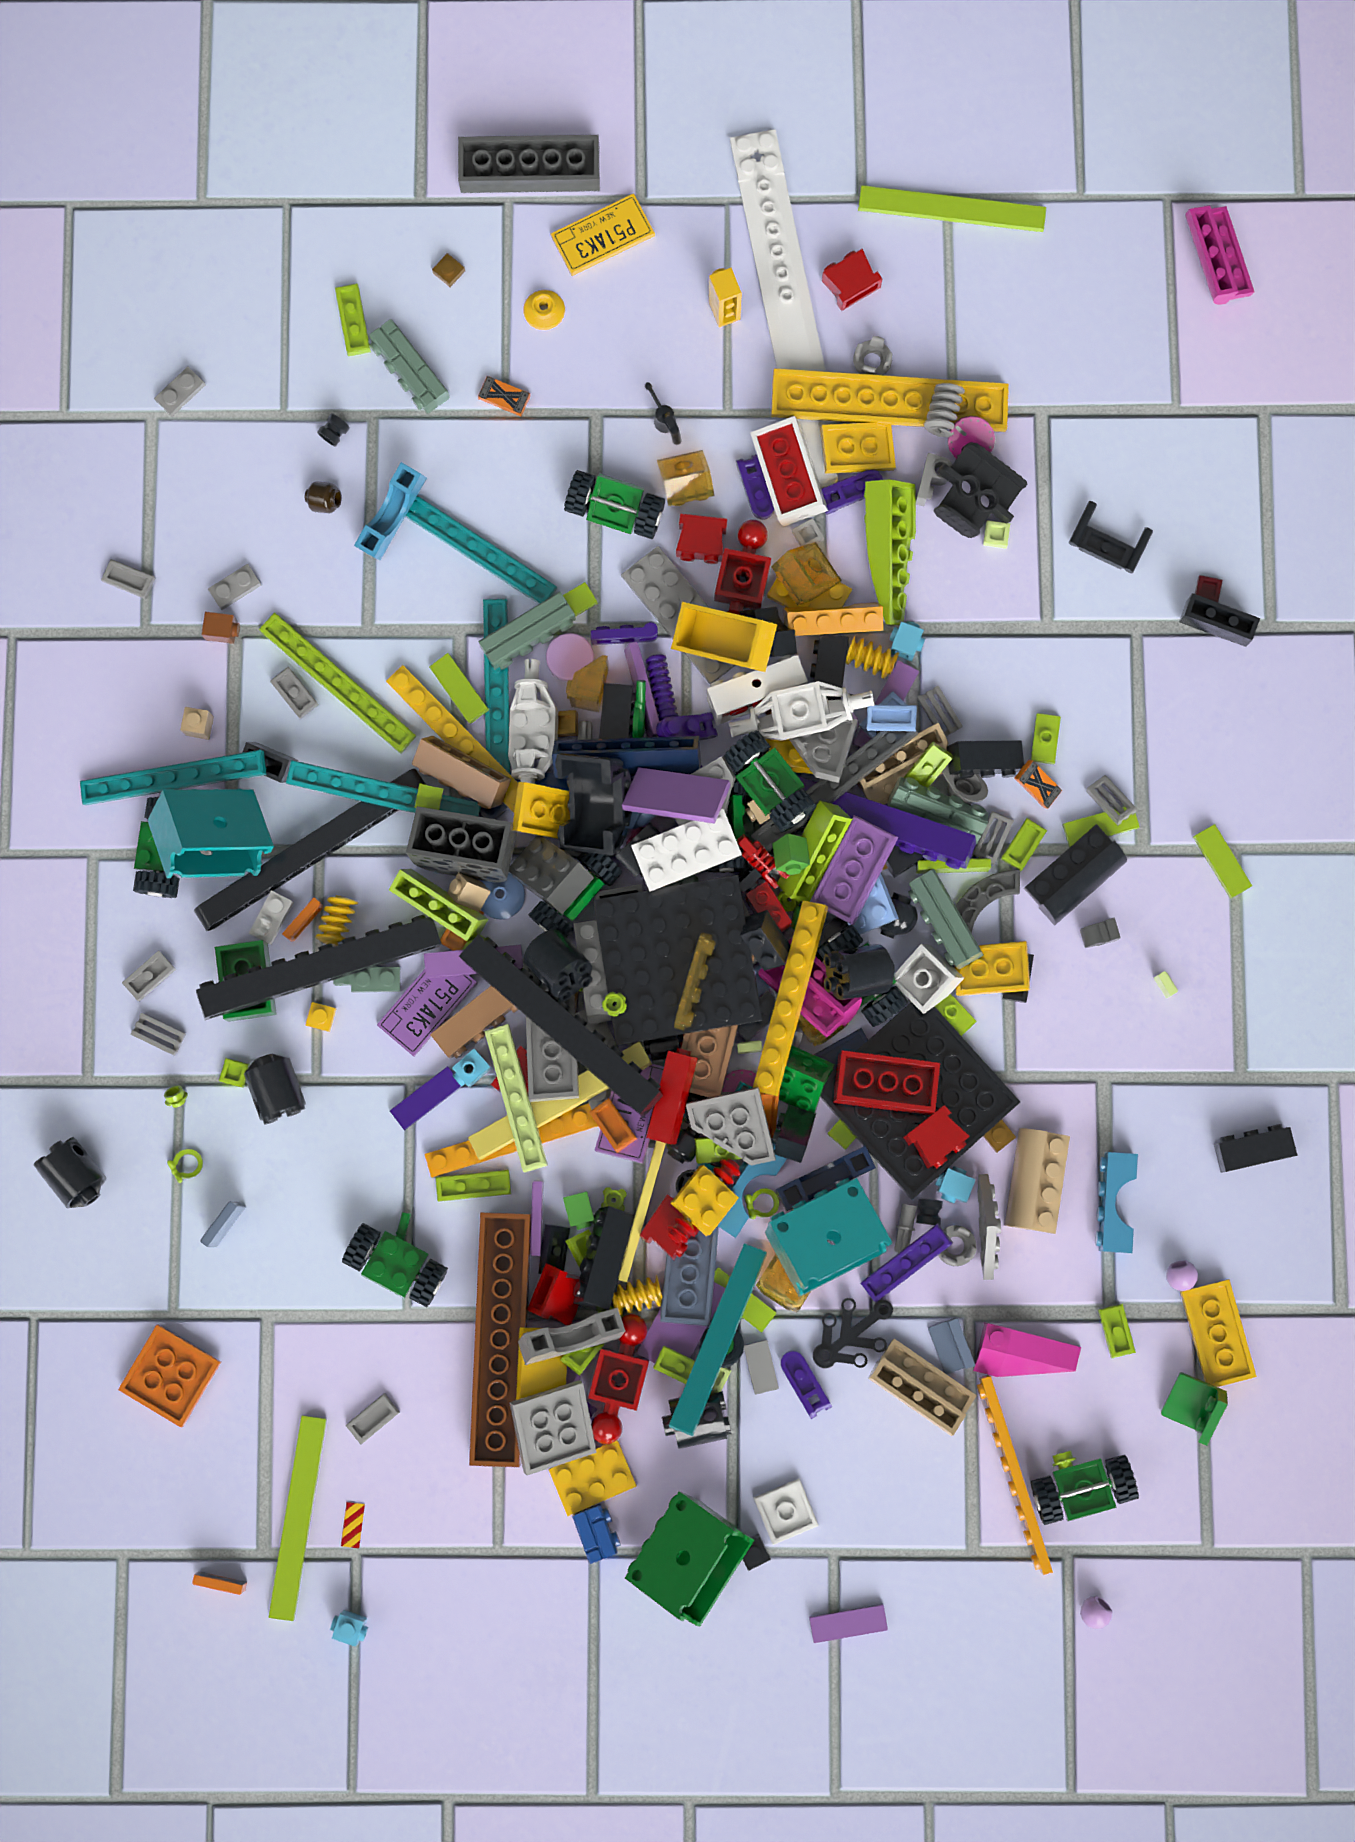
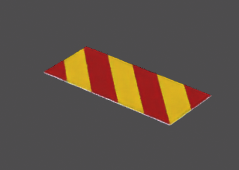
(352, 1525)

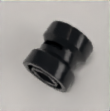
(333, 430)
(929, 1211)

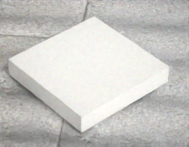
(786, 1511)

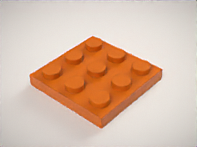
(169, 1375)

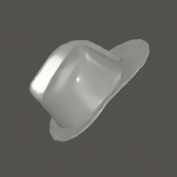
(968, 789)

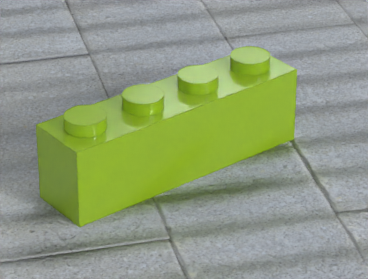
(823, 837)
(437, 904)

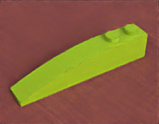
(889, 531)

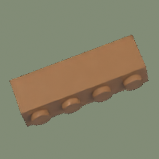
(461, 772)
(472, 1022)

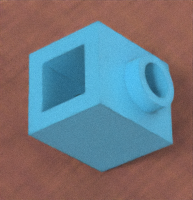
(907, 640)
(480, 1067)
(955, 1185)
(349, 1628)

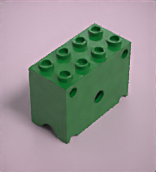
(688, 1559)

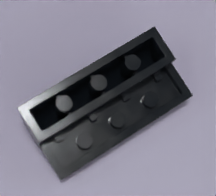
(1076, 874)

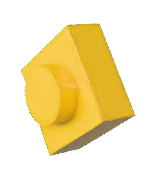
(320, 1017)

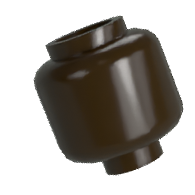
(323, 497)

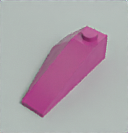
(1017, 1353)

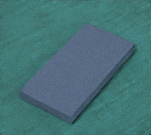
(690, 1282)

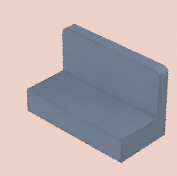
(951, 1346)

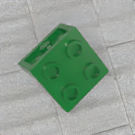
(804, 1079)
(1196, 1405)

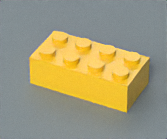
(724, 636)

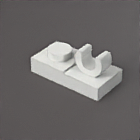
(271, 917)

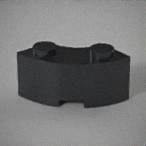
(784, 639)

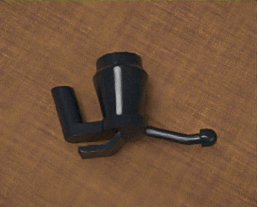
(664, 418)

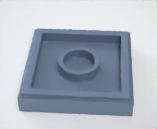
(222, 1224)

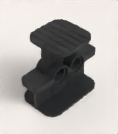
(986, 477)

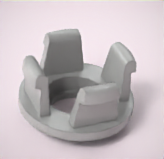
(877, 346)
(969, 1246)

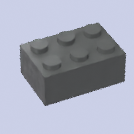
(550, 873)

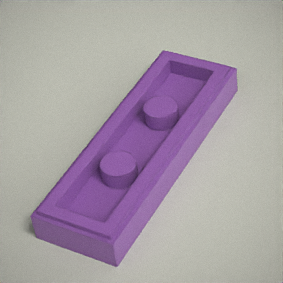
(536, 1218)
(848, 1623)

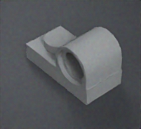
(931, 477)

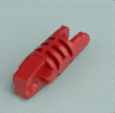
(760, 859)

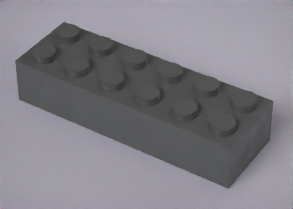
(529, 163)

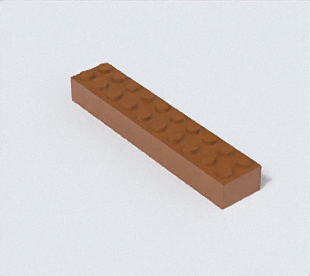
(499, 1315)

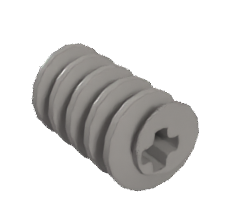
(942, 409)

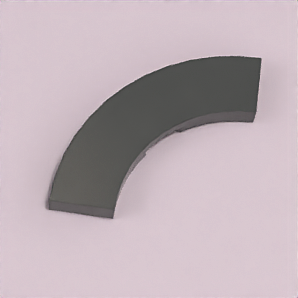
(987, 891)

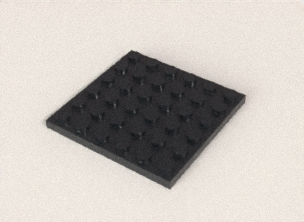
(649, 952)
(964, 1086)

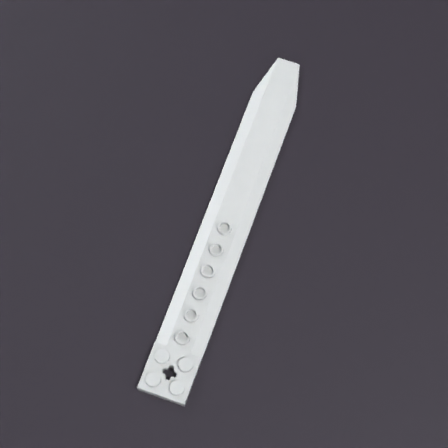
(780, 269)

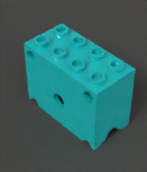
(212, 820)
(837, 1216)

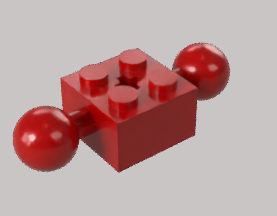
(744, 563)
(607, 1425)

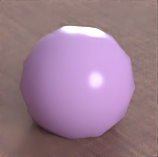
(1182, 1275)
(1096, 1612)

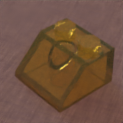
(685, 478)
(805, 573)
(588, 684)

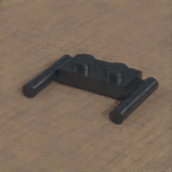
(1106, 547)

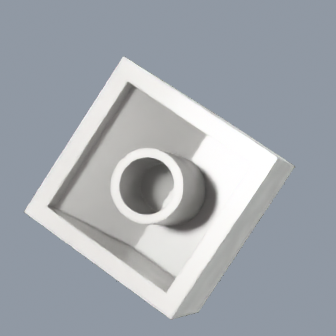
(926, 978)

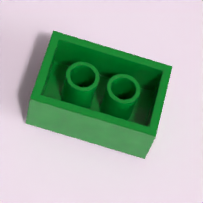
(237, 959)

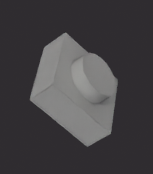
(808, 533)

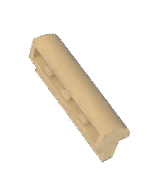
(881, 781)
(1037, 1180)
(922, 1387)

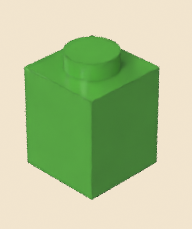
(791, 854)
(579, 1210)

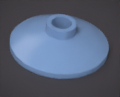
(508, 905)

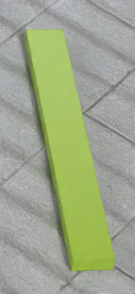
(952, 208)
(337, 683)
(297, 1518)

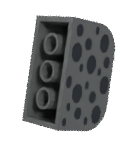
(462, 844)

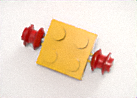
(704, 1200)

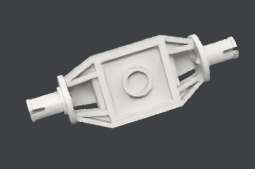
(801, 711)
(532, 726)

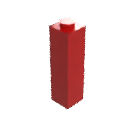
(675, 1088)

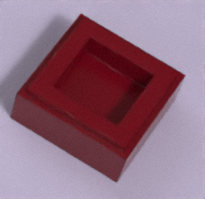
(1208, 587)

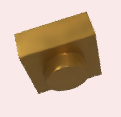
(448, 270)
(567, 723)
(999, 1136)

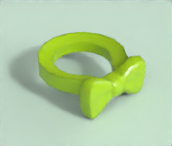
(180, 1176)
(753, 1212)

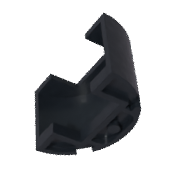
(594, 804)

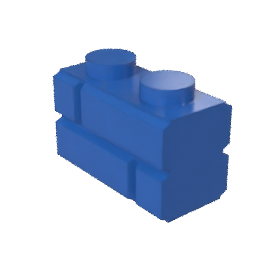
(595, 1533)

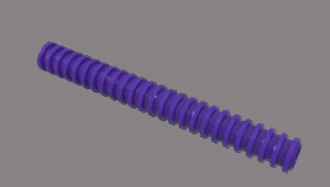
(661, 686)

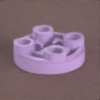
(567, 655)

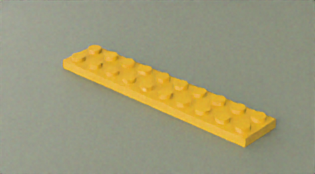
(879, 398)

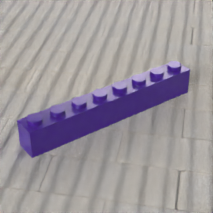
(913, 832)

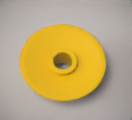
(546, 318)

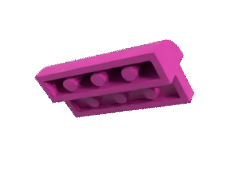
(1219, 253)
(819, 1006)

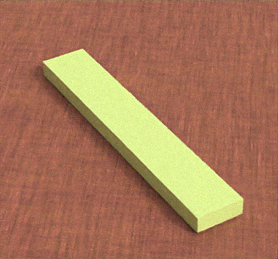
(516, 1098)

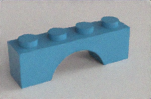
(400, 497)
(737, 1216)
(1114, 1233)

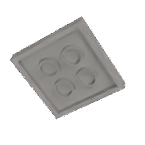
(553, 1427)

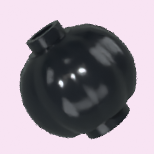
(907, 917)

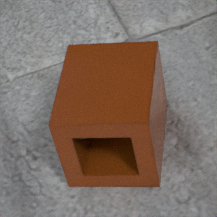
(220, 627)

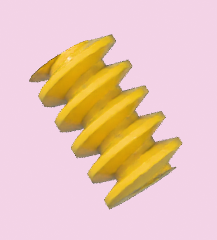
(871, 657)
(335, 920)
(637, 1295)

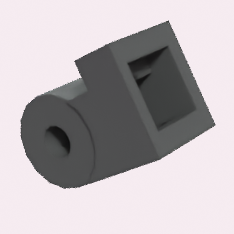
(1100, 933)

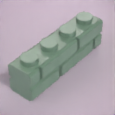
(409, 367)
(527, 630)
(937, 807)
(945, 919)

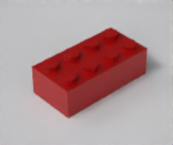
(886, 1082)

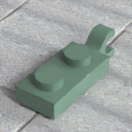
(373, 980)

